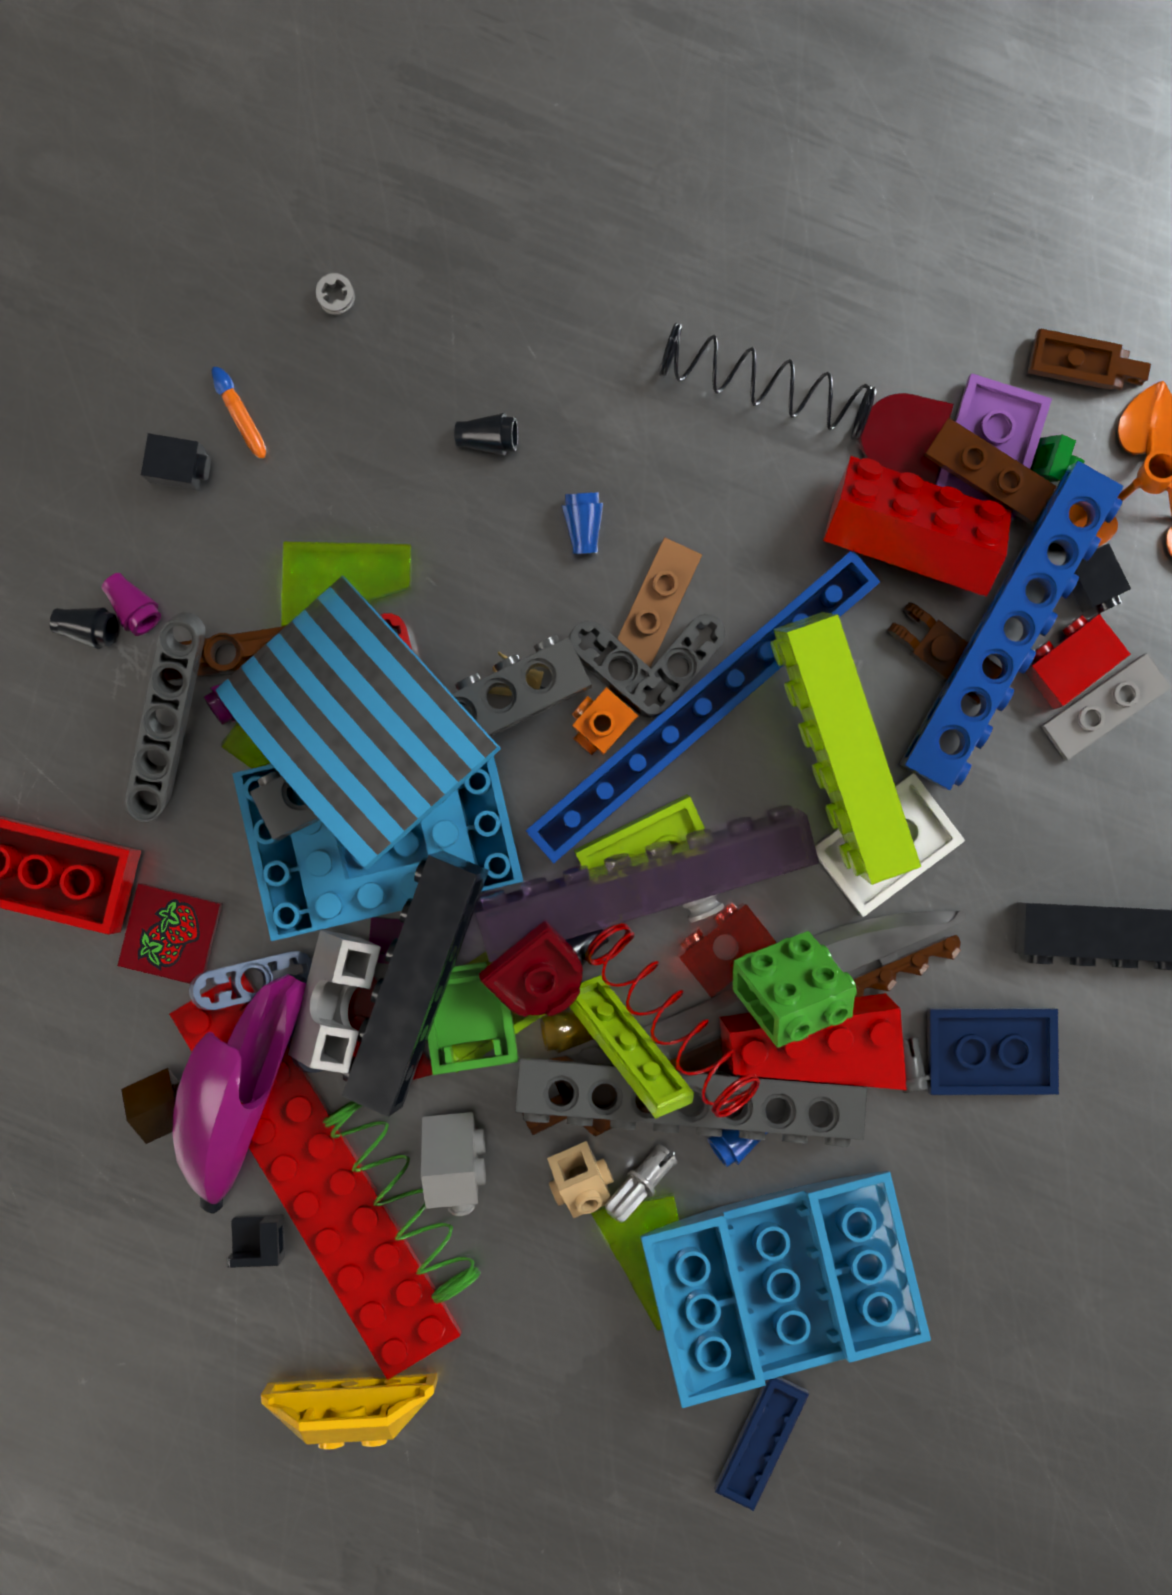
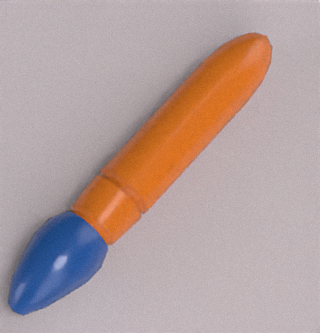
(225, 387)

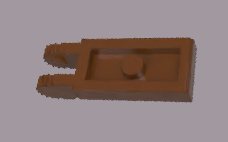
(939, 647)

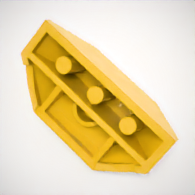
(348, 1408)

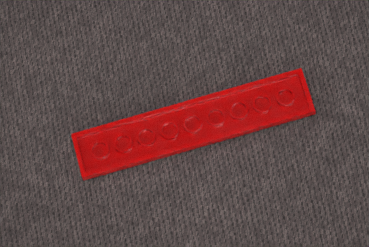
(335, 1207)

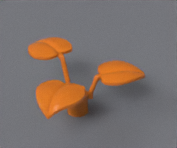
(1142, 430)

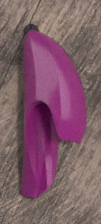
(208, 1118)

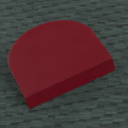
(902, 431)
(536, 974)

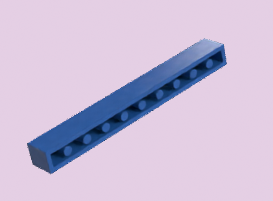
(692, 713)

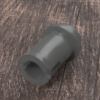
(914, 1068)

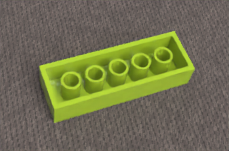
(846, 747)

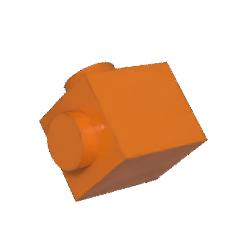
(601, 722)

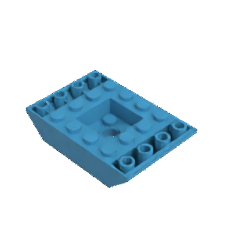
(318, 884)

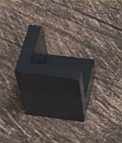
(257, 1241)

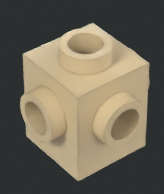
(580, 1180)

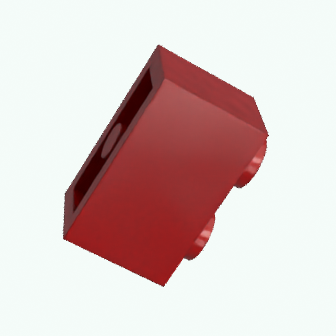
(1076, 660)

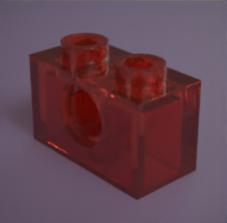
(698, 953)

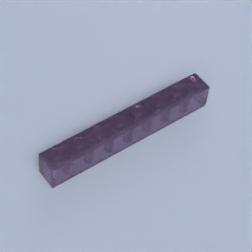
(649, 881)

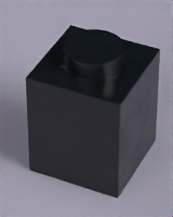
(175, 462)
(1100, 581)

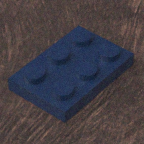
(993, 1051)

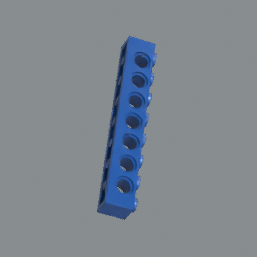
(1099, 499)

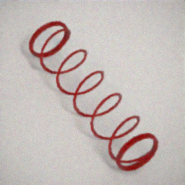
(741, 1099)

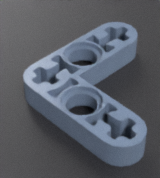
(223, 999)

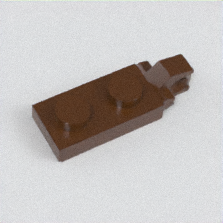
(1085, 361)

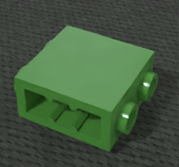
(794, 988)

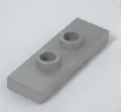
(1106, 706)

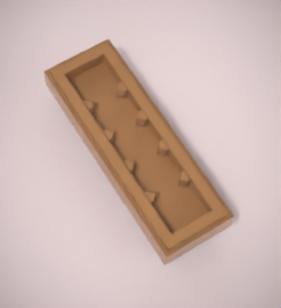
(658, 599)

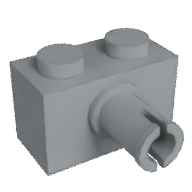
(451, 1162)

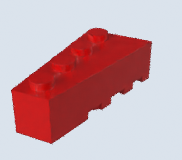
(858, 1052)

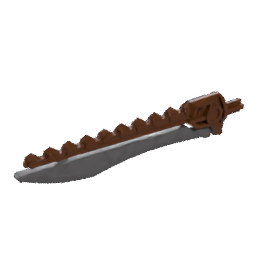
(850, 949)

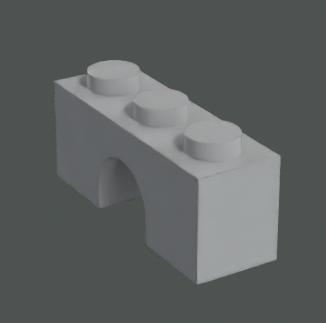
(322, 1030)

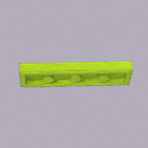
(630, 1048)

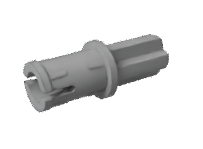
(640, 1183)

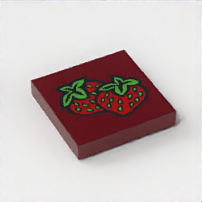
(169, 933)

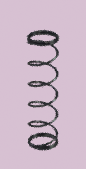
(863, 413)

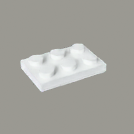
(932, 836)

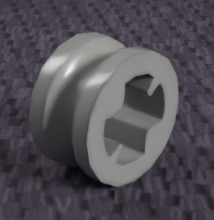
(332, 280)
(703, 908)

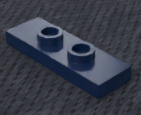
(761, 1442)

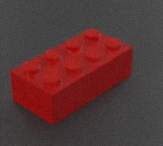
(919, 525)
(65, 876)

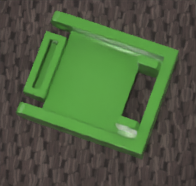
(468, 1015)

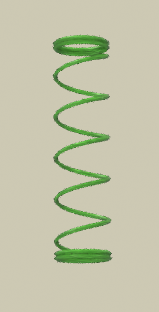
(458, 1282)

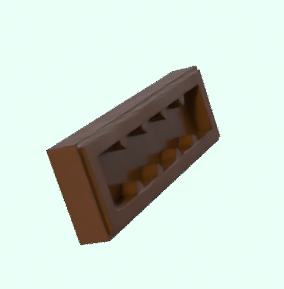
(990, 471)

